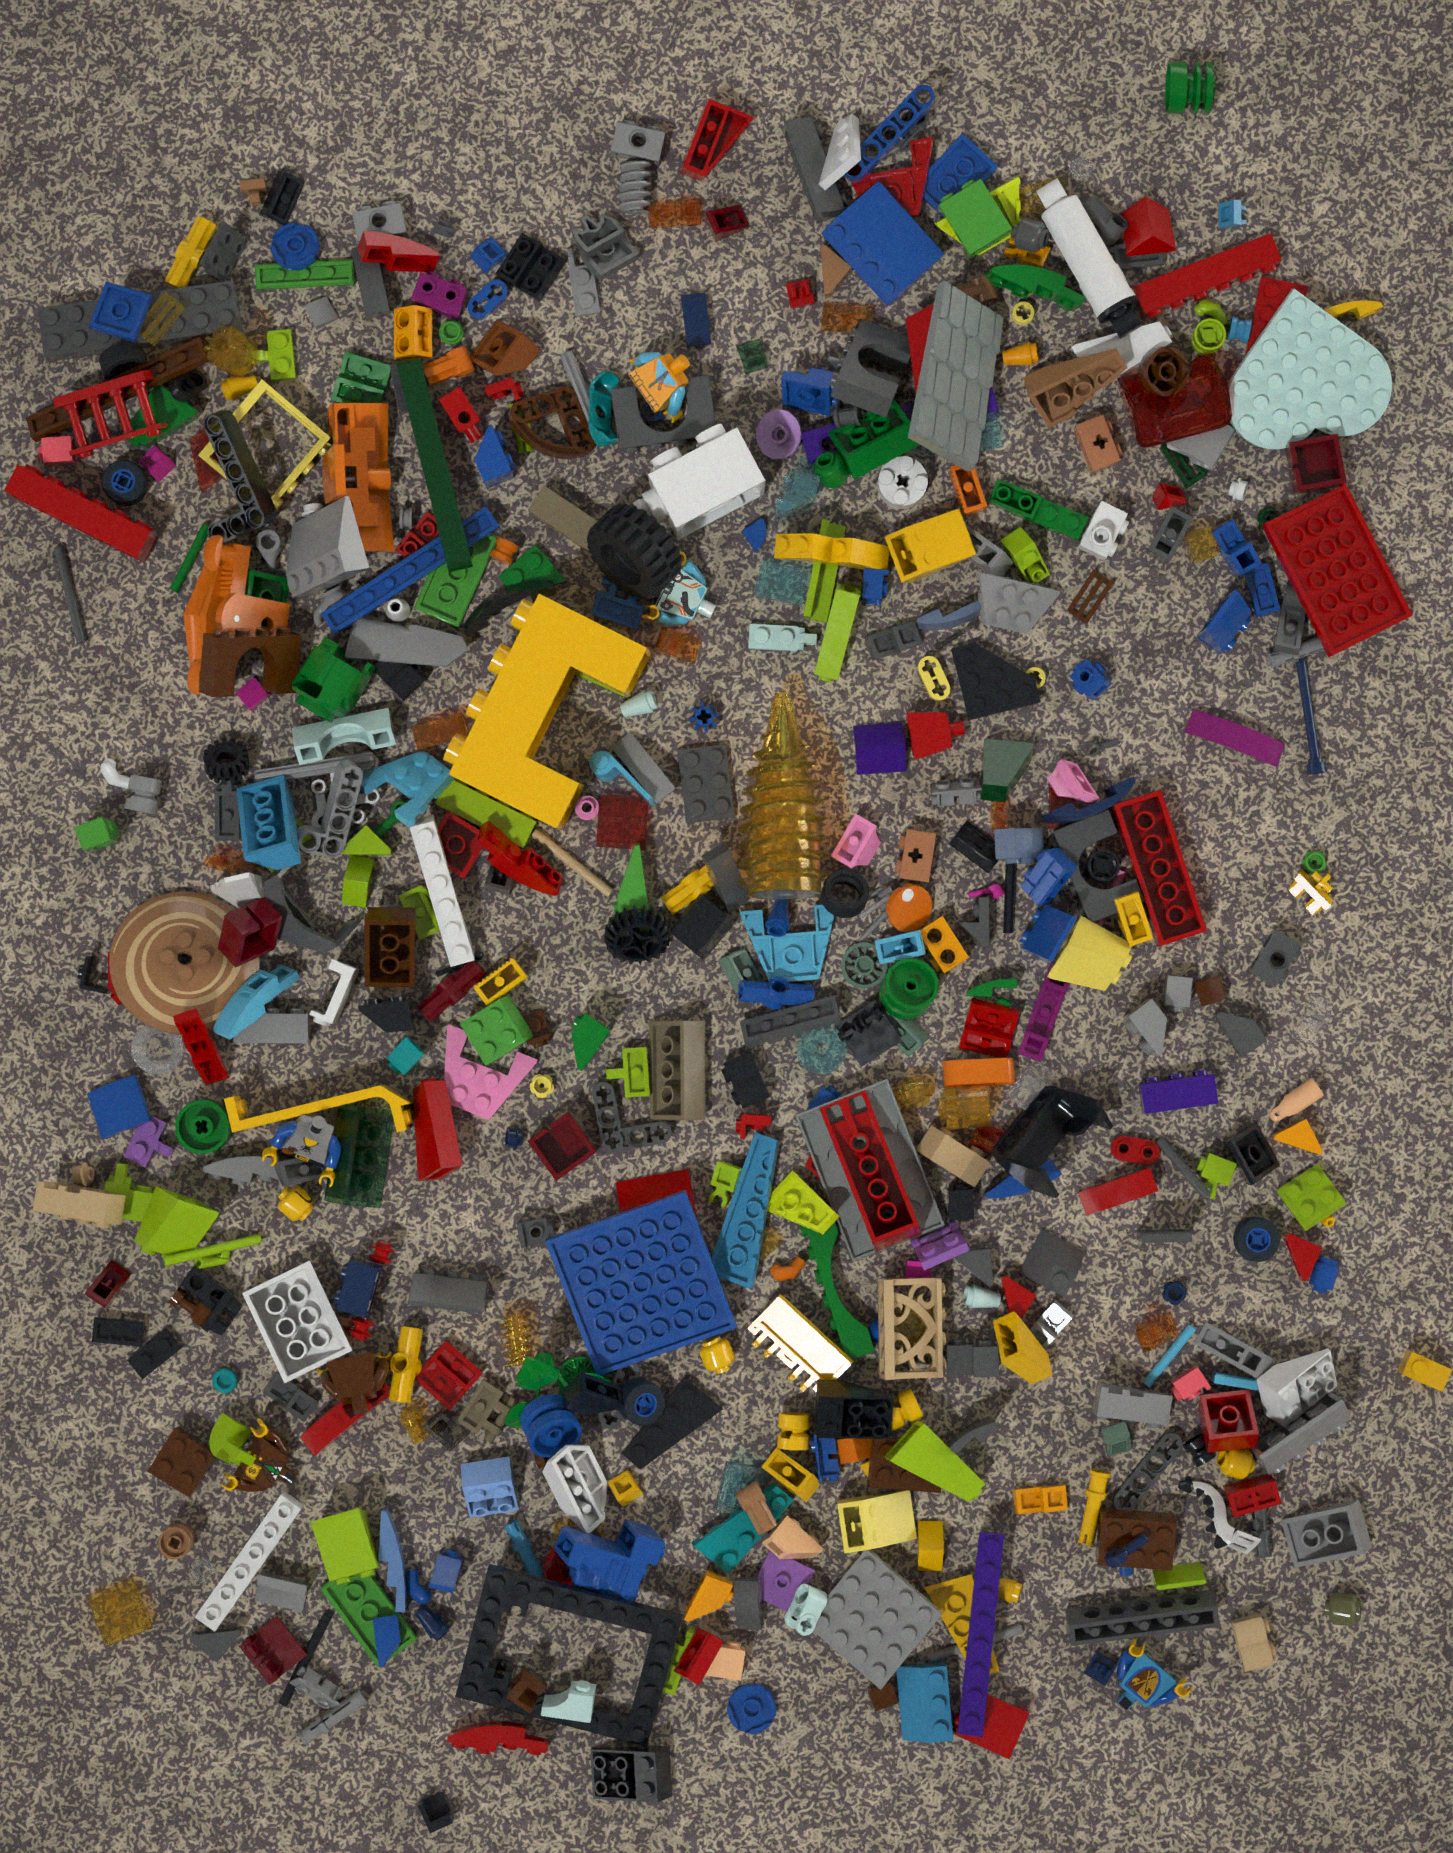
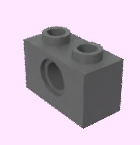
(1169, 535)
(1262, 966)

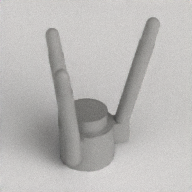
(880, 902)

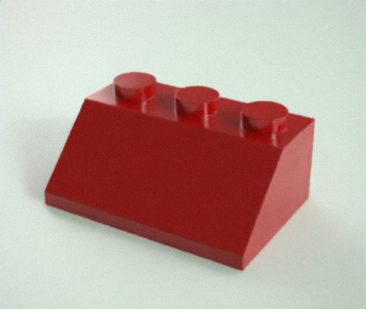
(650, 1188)

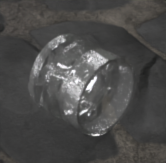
(143, 1047)

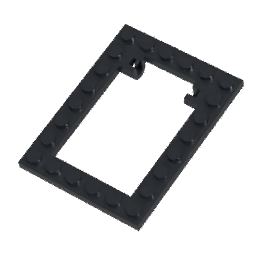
(514, 1588)

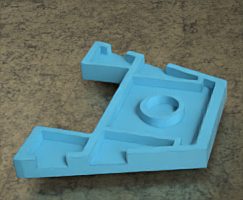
(416, 776)
(795, 954)

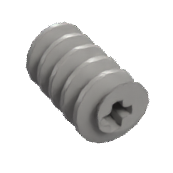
(633, 187)

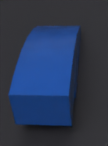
(1011, 1186)

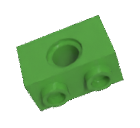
(97, 834)

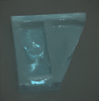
(734, 1478)

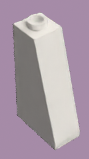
(1130, 347)

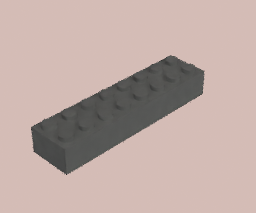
(206, 306)

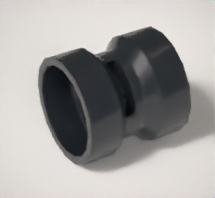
(1197, 1448)

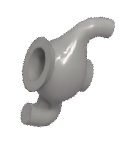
(269, 546)
(329, 599)

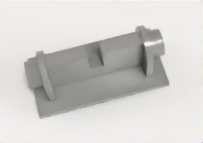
(944, 792)
(308, 1685)

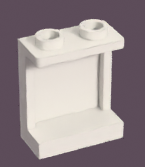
(340, 995)

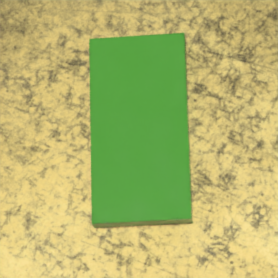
(450, 594)
(359, 1604)

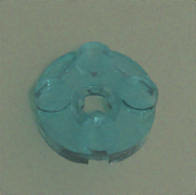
(814, 1062)

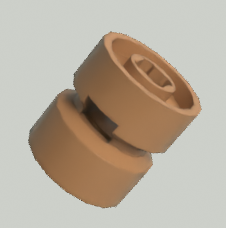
(176, 1540)

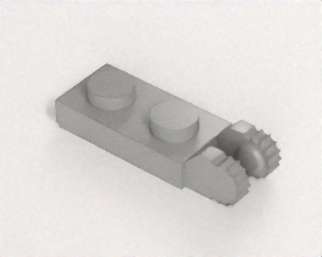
(583, 288)

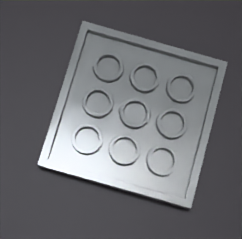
(875, 1618)

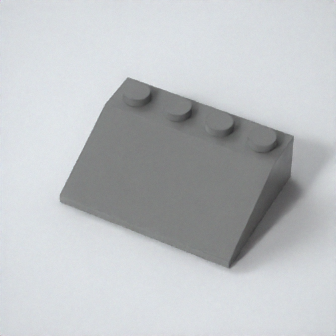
(325, 549)
(1309, 1429)

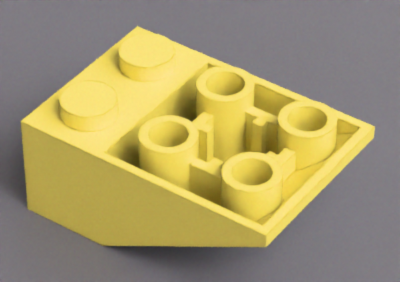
(876, 1520)

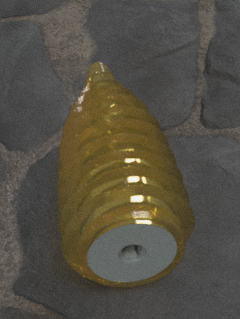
(782, 815)

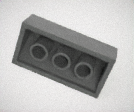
(809, 160)

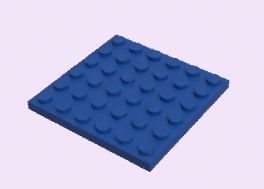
(641, 1283)

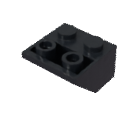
(390, 1016)

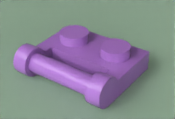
(940, 1246)

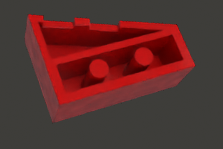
(712, 137)

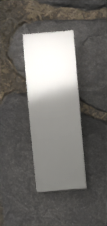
(643, 768)

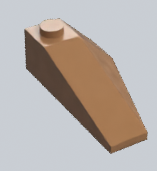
(1066, 385)

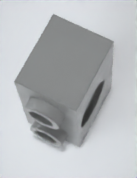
(650, 151)
(389, 210)

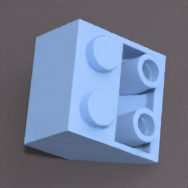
(489, 1487)

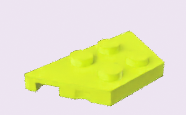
(1008, 201)

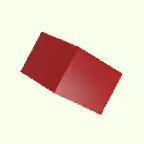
(1303, 1254)
(1016, 1296)

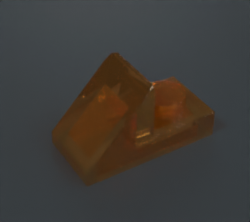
(677, 645)
(1156, 1331)

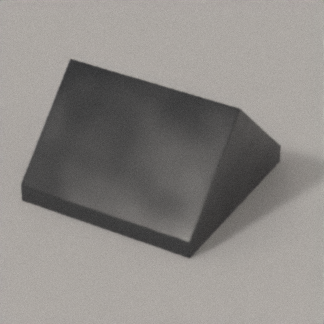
(702, 927)
(1251, 1154)

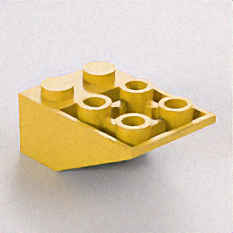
(930, 546)

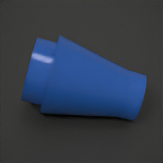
(778, 920)

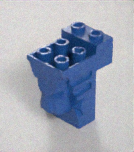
(610, 1565)

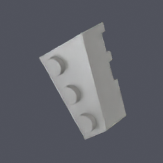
(1131, 1405)

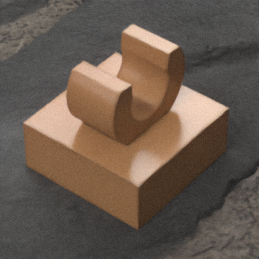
(254, 188)

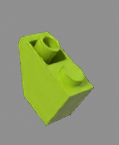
(1025, 556)

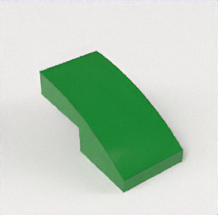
(985, 989)

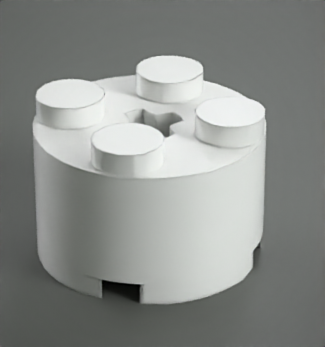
(904, 468)

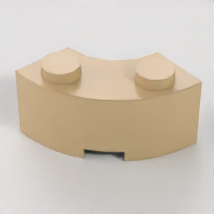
(952, 1155)

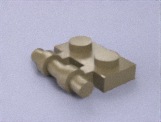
(480, 1407)

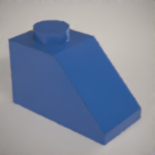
(446, 1571)

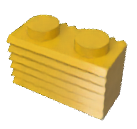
(500, 982)

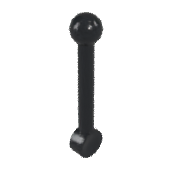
(478, 955)

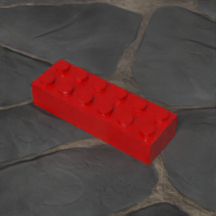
(80, 513)
(1159, 868)

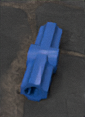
(775, 992)

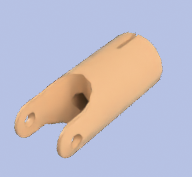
(1297, 1100)

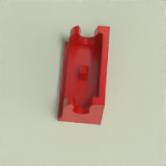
(1252, 1494)

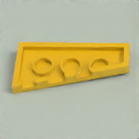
(955, 1602)

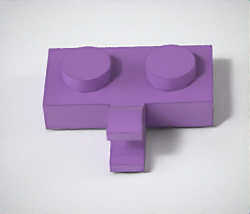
(147, 1141)

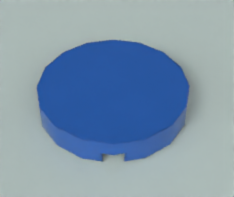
(295, 246)
(755, 1701)

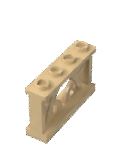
(887, 1302)

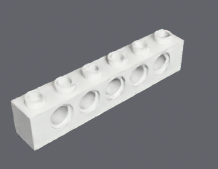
(249, 1561)

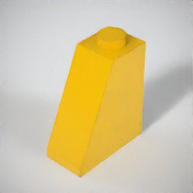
(1020, 1349)

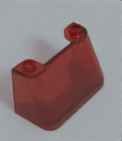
(1194, 410)

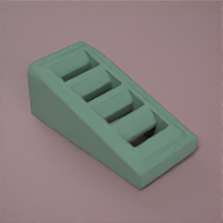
(1116, 1439)

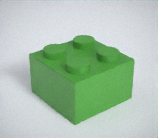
(497, 1030)

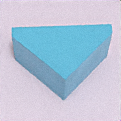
(900, 947)

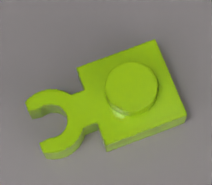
(724, 1179)

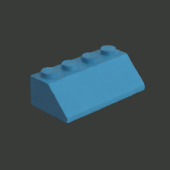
(269, 823)

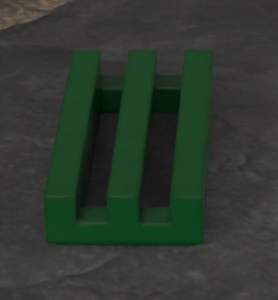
(1194, 479)

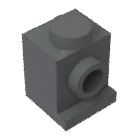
(525, 1227)

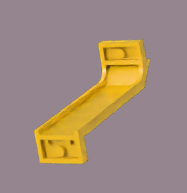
(402, 1117)

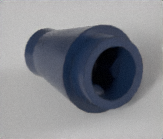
(432, 1623)

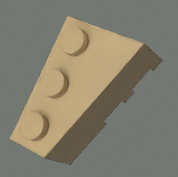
(79, 1203)

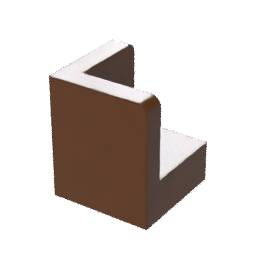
(526, 1690)

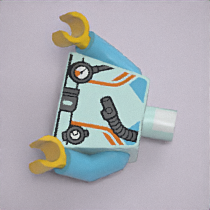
(682, 597)

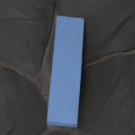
(391, 1551)

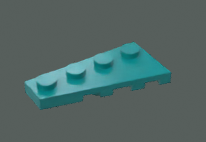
(737, 1535)

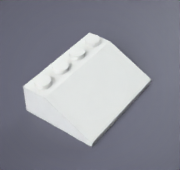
(297, 1321)

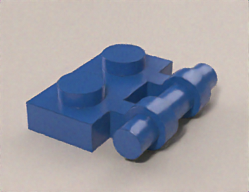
(616, 609)

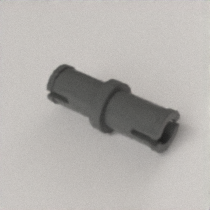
(1261, 1531)

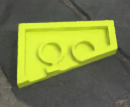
(801, 1204)

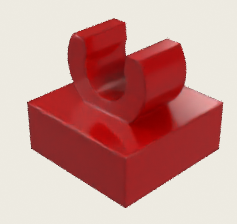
(800, 294)

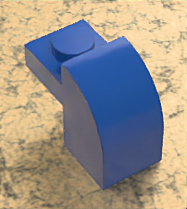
(1234, 549)

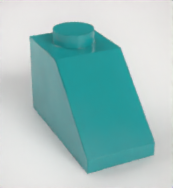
(405, 1056)

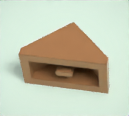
(834, 271)

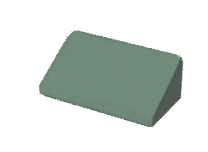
(739, 967)
(910, 1032)

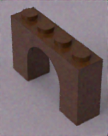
(224, 649)

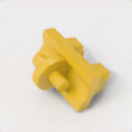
(1320, 898)

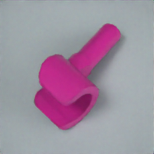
(995, 891)

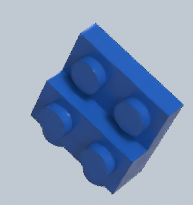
(808, 391)

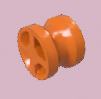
(504, 551)

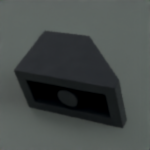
(592, 1395)

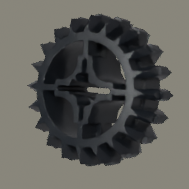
(637, 935)

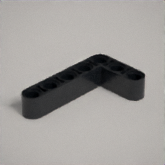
(240, 482)

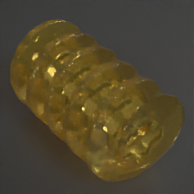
(516, 1338)

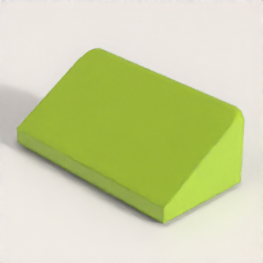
(1180, 1576)

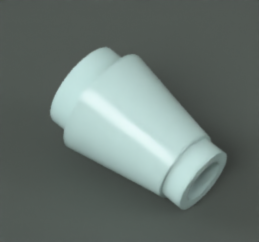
(639, 704)
(980, 1297)

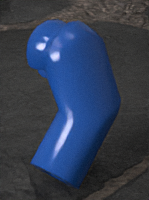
(415, 1590)

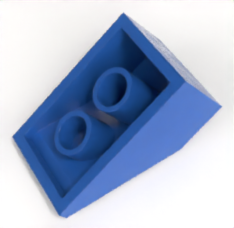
(1225, 623)
(1047, 933)

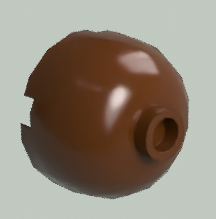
(1163, 371)

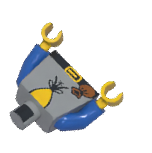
(307, 1140)

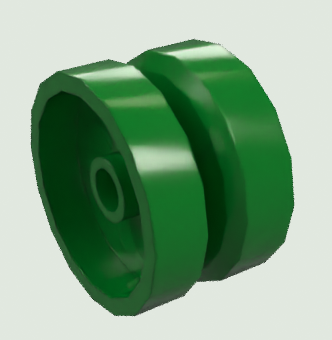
(908, 989)
(189, 1127)

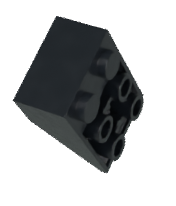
(852, 1411)
(631, 1773)

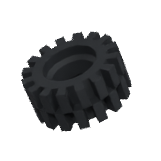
(230, 771)

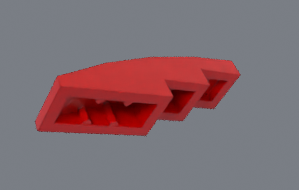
(201, 1046)

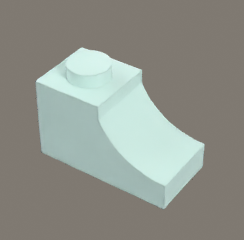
(572, 1704)

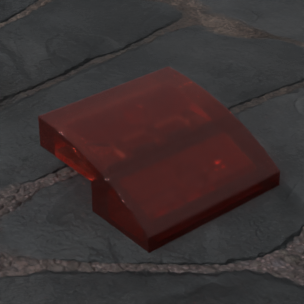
(622, 821)

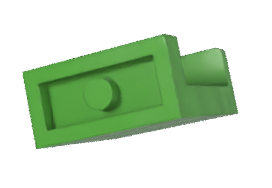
(974, 218)

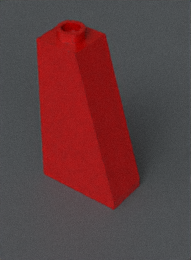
(434, 1131)

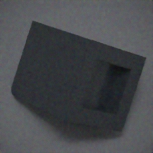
(436, 1812)

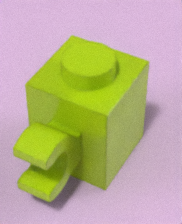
(1216, 1171)

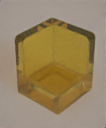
(1200, 545)

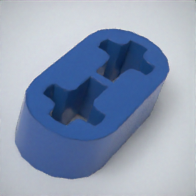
(491, 303)

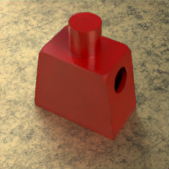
(453, 405)
(931, 733)

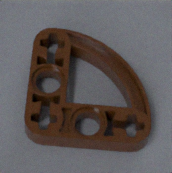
(555, 407)

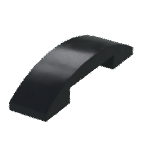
(505, 597)

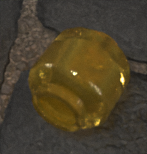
(913, 1092)

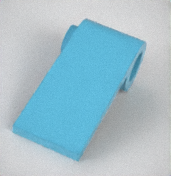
(607, 769)

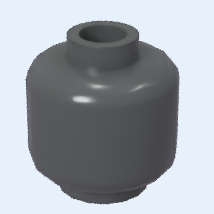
(1030, 235)

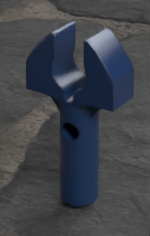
(1118, 1556)

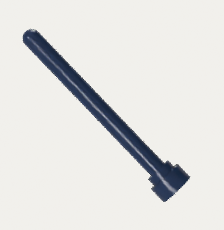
(1315, 763)

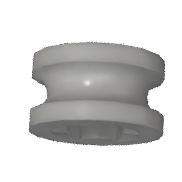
(406, 517)

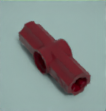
(451, 990)

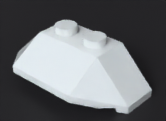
(578, 1485)

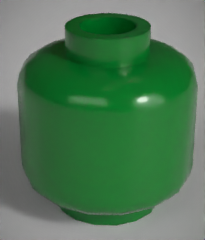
(831, 469)

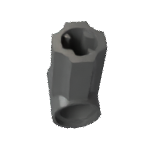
(1108, 224)

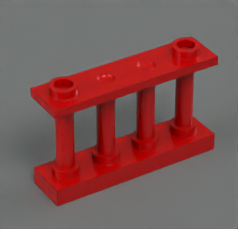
(93, 396)

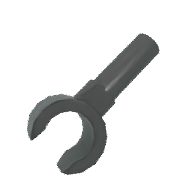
(1101, 746)

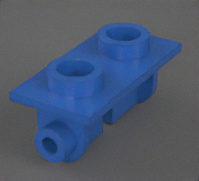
(824, 1466)

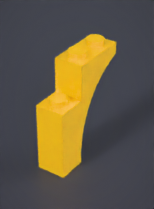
(829, 550)

